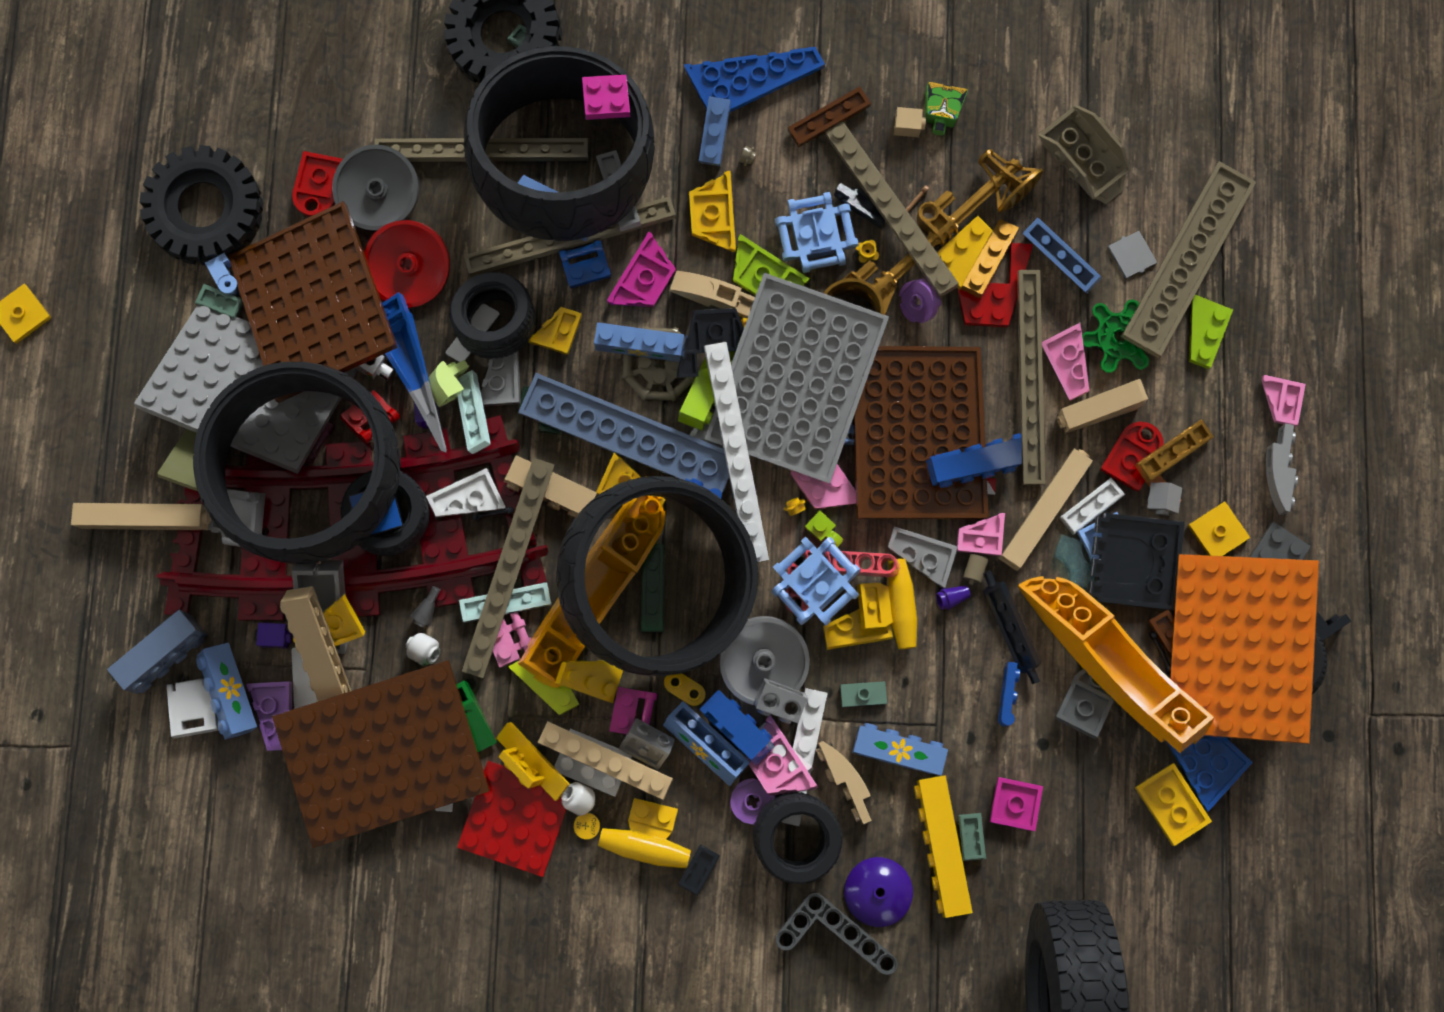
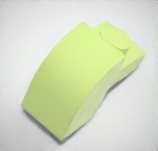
(444, 381)

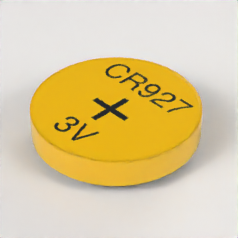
(586, 826)

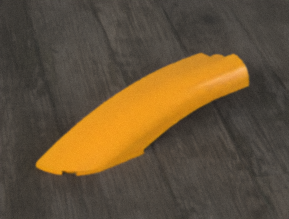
(607, 572)
(1116, 661)

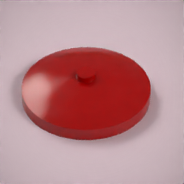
(409, 261)

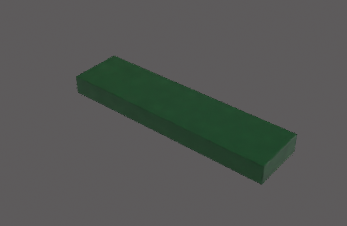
(653, 591)

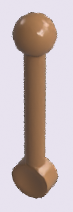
(923, 191)

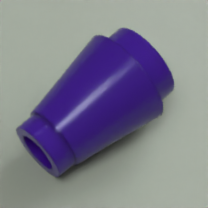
(951, 597)

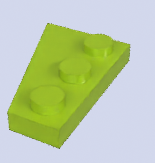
(1207, 330)

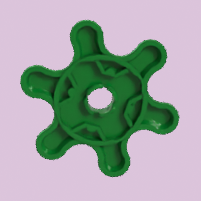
(1104, 337)

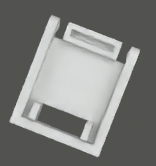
(187, 704)

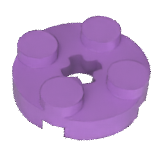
(929, 301)
(741, 795)

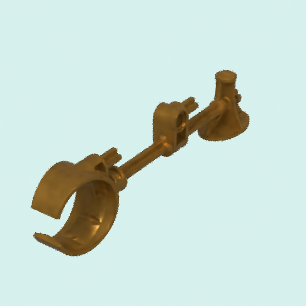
(941, 227)

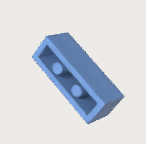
(714, 131)

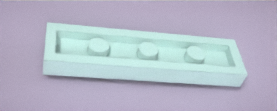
(473, 413)
(521, 600)

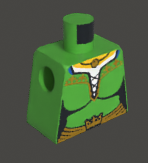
(943, 105)

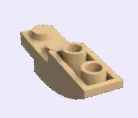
(711, 292)
(841, 771)

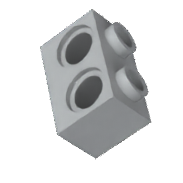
(782, 696)

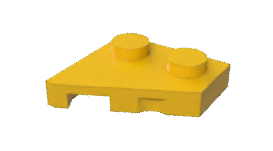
(558, 331)

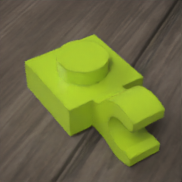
(821, 527)

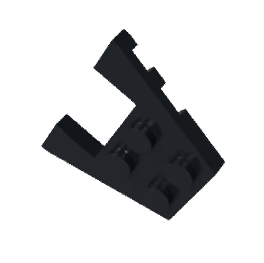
(708, 328)

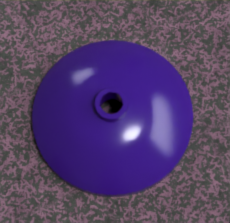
(862, 886)

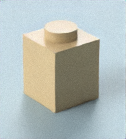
(909, 122)

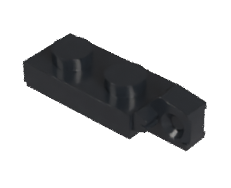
(859, 203)

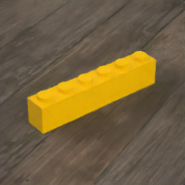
(944, 847)

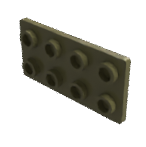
(179, 464)

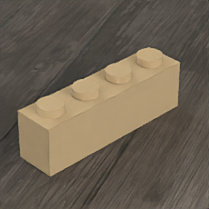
(560, 492)

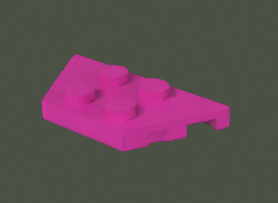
(644, 276)

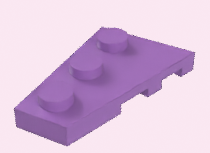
(268, 701)

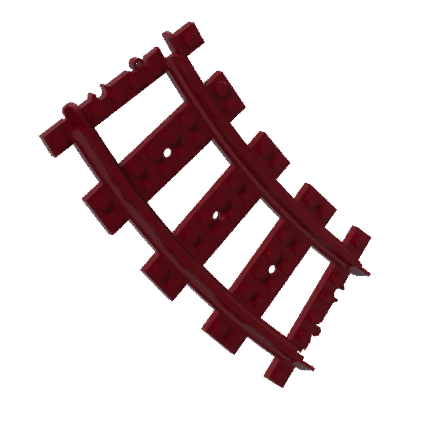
(442, 546)

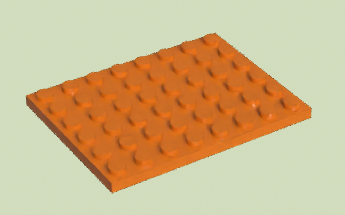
(1247, 643)

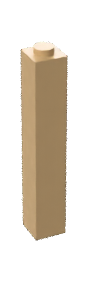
(1046, 509)
(140, 516)

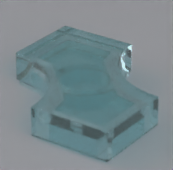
(1070, 553)

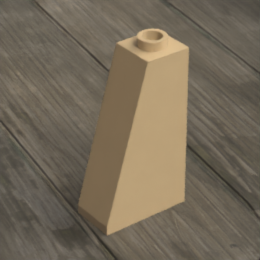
(1102, 406)

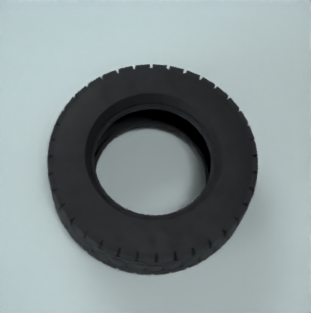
(1074, 959)

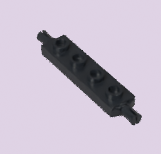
(1012, 627)

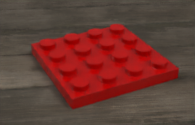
(513, 822)

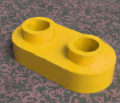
(684, 688)

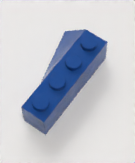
(975, 462)

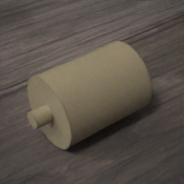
(975, 569)

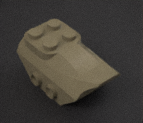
(1088, 152)

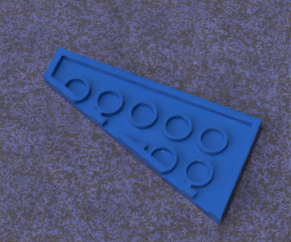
(752, 76)
(1211, 767)

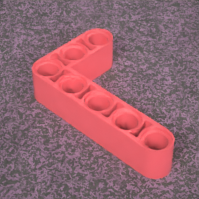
(876, 568)

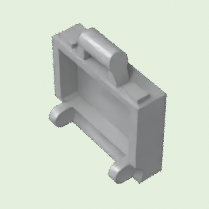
(250, 510)

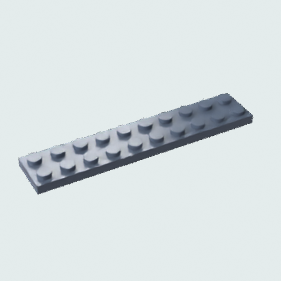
(624, 432)

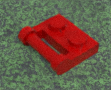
(356, 420)

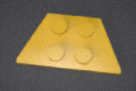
(713, 212)

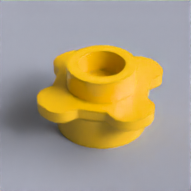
(867, 245)
(795, 506)

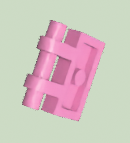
(505, 649)

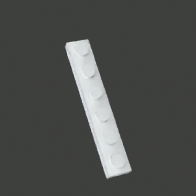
(807, 734)

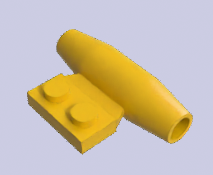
(891, 605)
(646, 839)

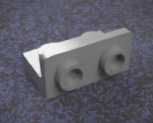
(647, 744)

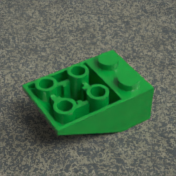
(479, 726)

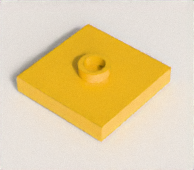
(22, 313)
(1218, 531)

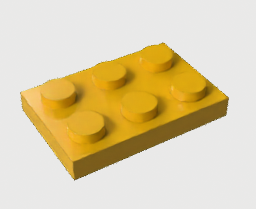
(1173, 804)

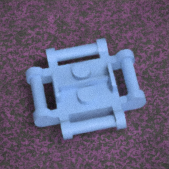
(816, 233)
(816, 581)

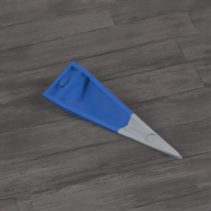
(410, 363)

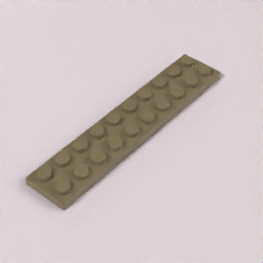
(1188, 260)

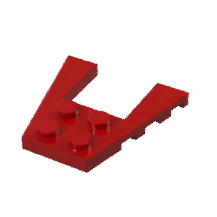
(999, 299)

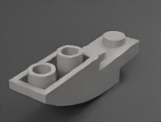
(1280, 477)

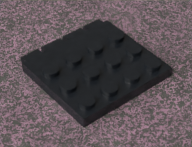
(1136, 561)

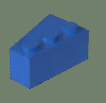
(737, 727)

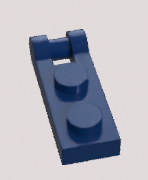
(1008, 695)

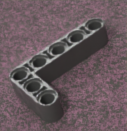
(838, 929)

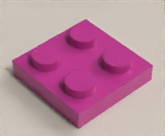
(606, 97)
(1016, 804)

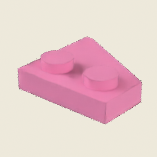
(1284, 399)
(982, 537)

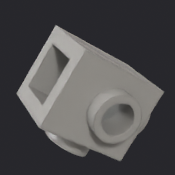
(1164, 498)

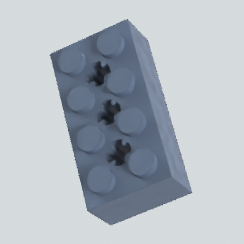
(158, 652)

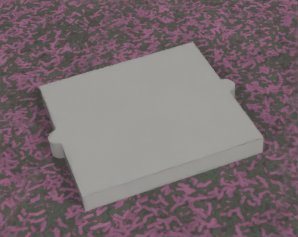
(1132, 254)

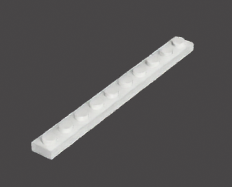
(735, 445)

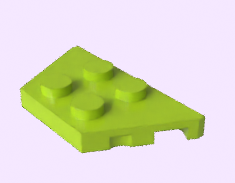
(755, 261)

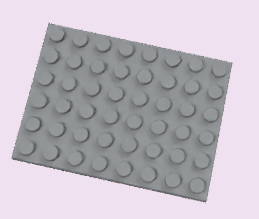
(204, 361)
(801, 375)

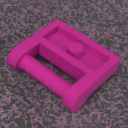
(626, 707)

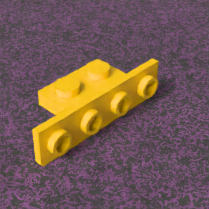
(528, 763)

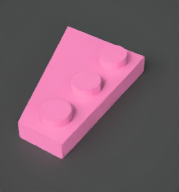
(1068, 360)

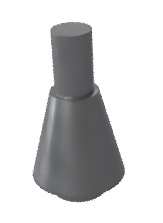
(424, 612)

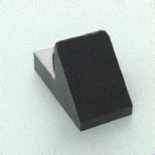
(1333, 624)

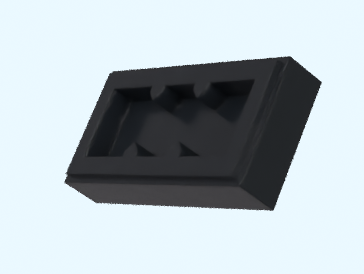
(699, 869)

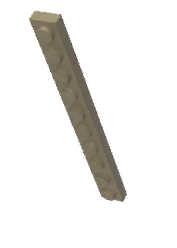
(497, 149)
(891, 209)
(533, 248)
(1031, 377)
(508, 568)

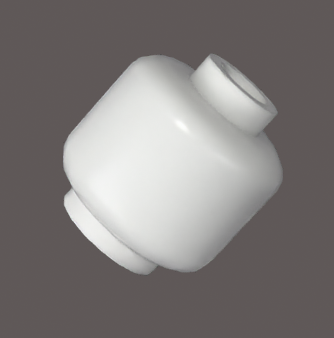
(422, 649)
(578, 798)

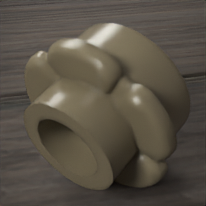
(747, 156)

